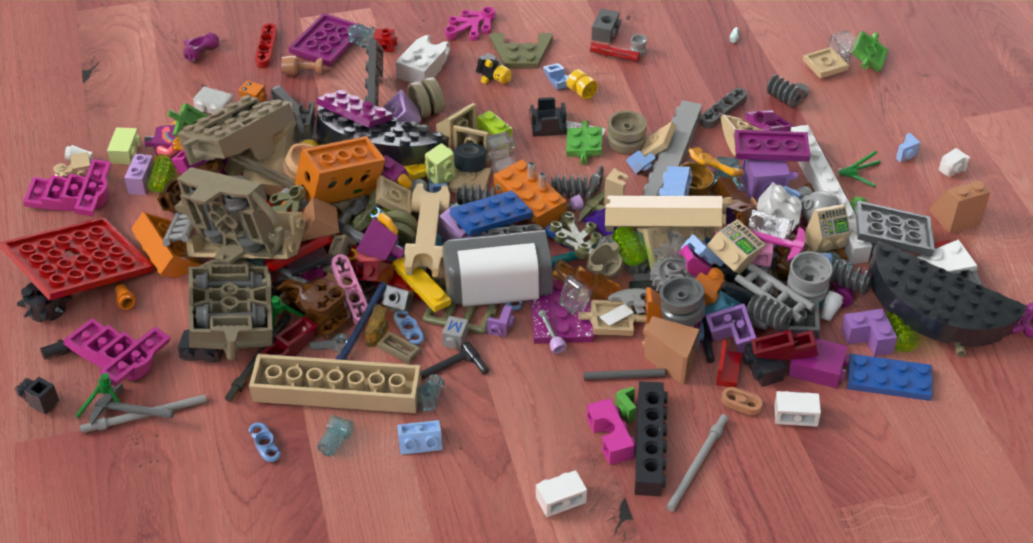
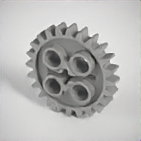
(668, 268)

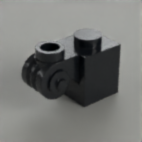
(38, 393)

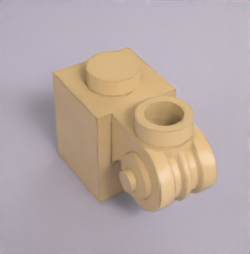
(79, 166)

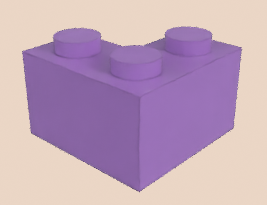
(729, 323)
(872, 328)

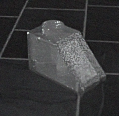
(771, 224)
(574, 295)

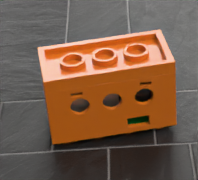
(340, 170)

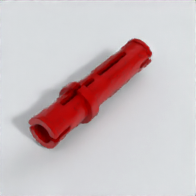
(633, 55)

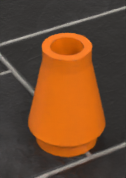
(124, 297)

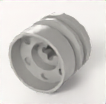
(810, 275)

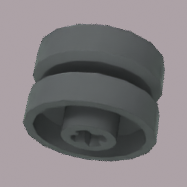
(682, 300)

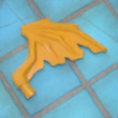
(706, 159)

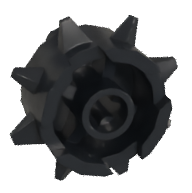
(39, 307)

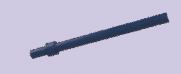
(362, 322)

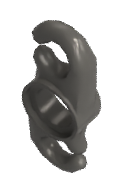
(595, 182)

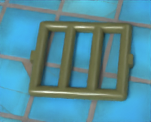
(490, 312)

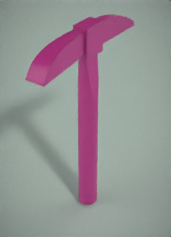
(796, 245)

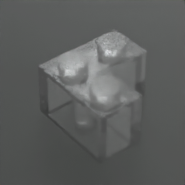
(499, 151)

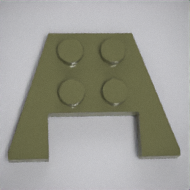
(521, 55)

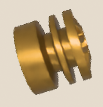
(701, 180)

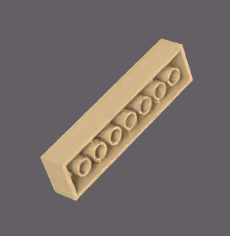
(335, 383)

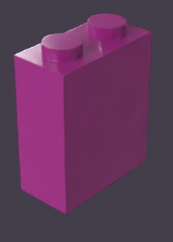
(824, 368)

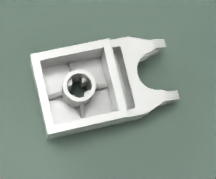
(422, 60)
(779, 202)

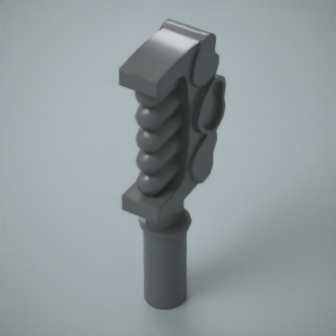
(358, 205)

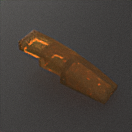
(600, 285)

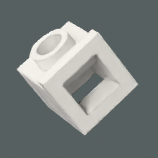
(954, 163)

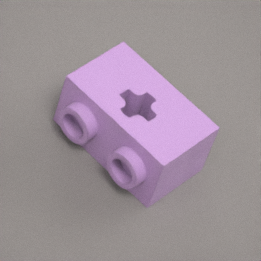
(138, 174)

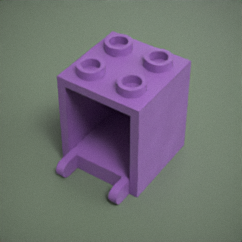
(762, 173)

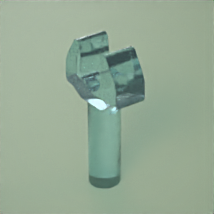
(334, 344)

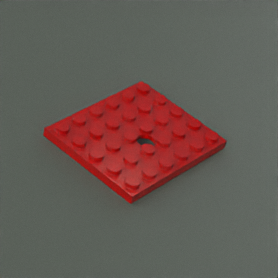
(102, 259)

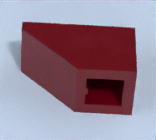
(372, 272)

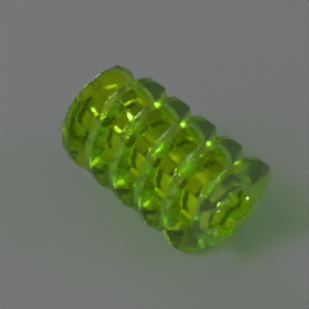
(161, 173)
(631, 247)
(906, 337)

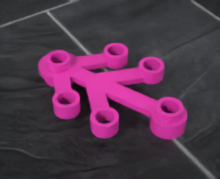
(486, 14)

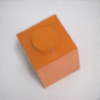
(254, 90)

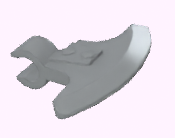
(631, 297)

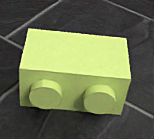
(123, 145)

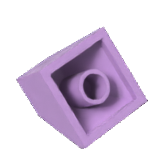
(403, 108)

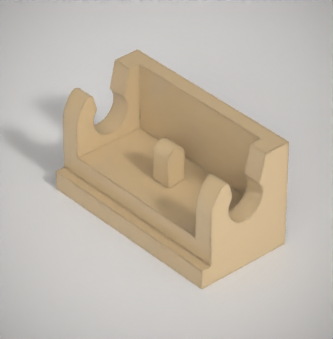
(613, 185)

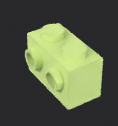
(440, 164)

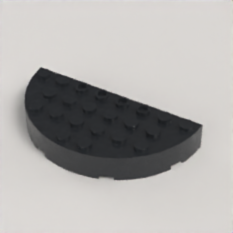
(394, 138)
(939, 301)

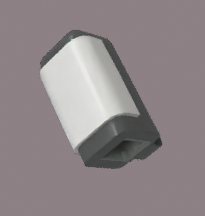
(498, 267)

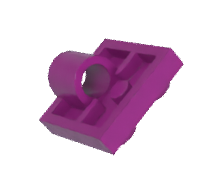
(768, 121)

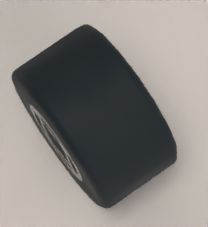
(470, 157)

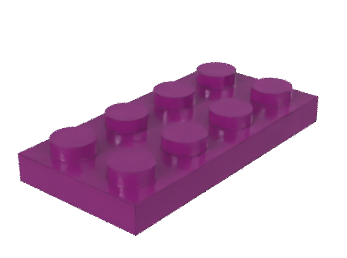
(354, 108)
(772, 145)

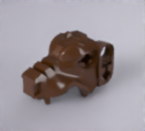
(171, 194)
(319, 301)

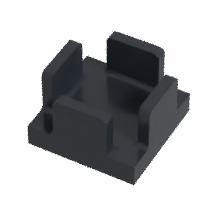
(548, 119)

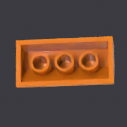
(170, 259)

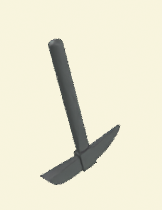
(106, 403)

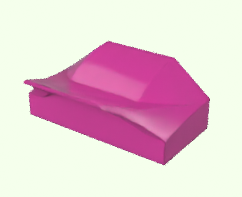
(694, 262)

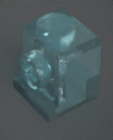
(360, 34)

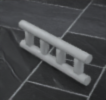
(178, 230)
(772, 282)

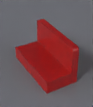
(728, 367)

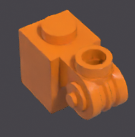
(711, 283)

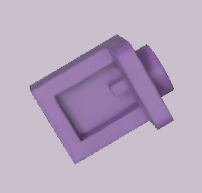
(501, 326)

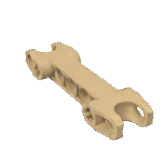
(425, 251)

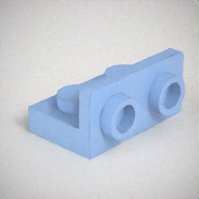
(702, 250)
(419, 437)

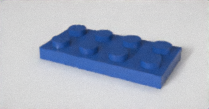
(490, 213)
(890, 377)

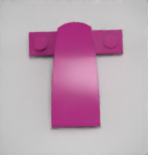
(72, 193)
(116, 352)

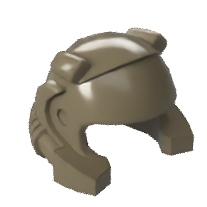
(606, 260)

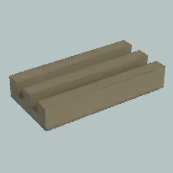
(396, 349)

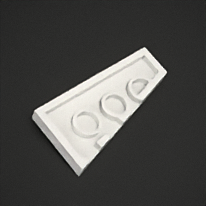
(952, 258)

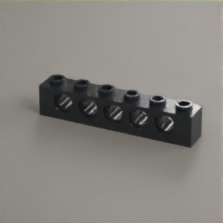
(650, 440)

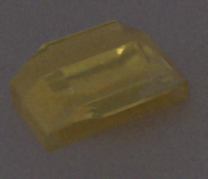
(377, 326)

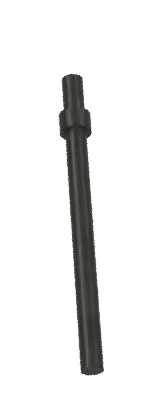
(240, 382)

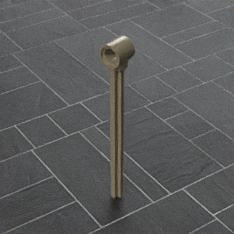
(281, 179)

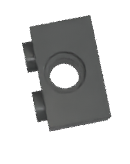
(605, 26)

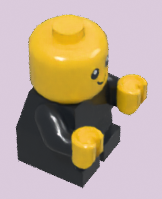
(492, 69)

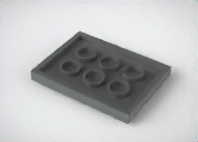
(894, 227)

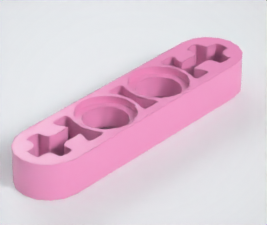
(351, 289)

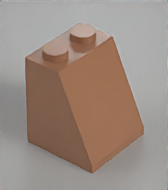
(961, 206)
(670, 347)

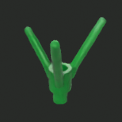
(851, 171)
(278, 307)
(103, 387)

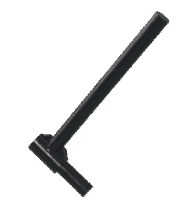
(466, 352)

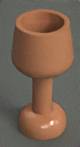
(290, 65)

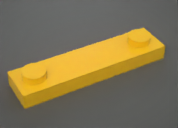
(423, 286)

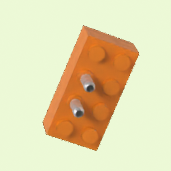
(533, 191)

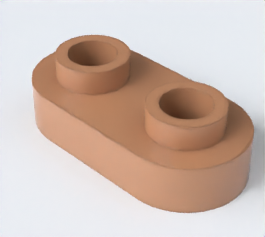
(743, 401)

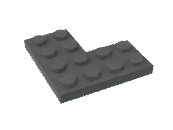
(375, 70)

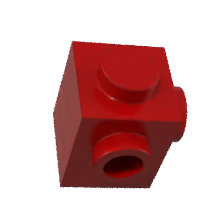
(386, 38)

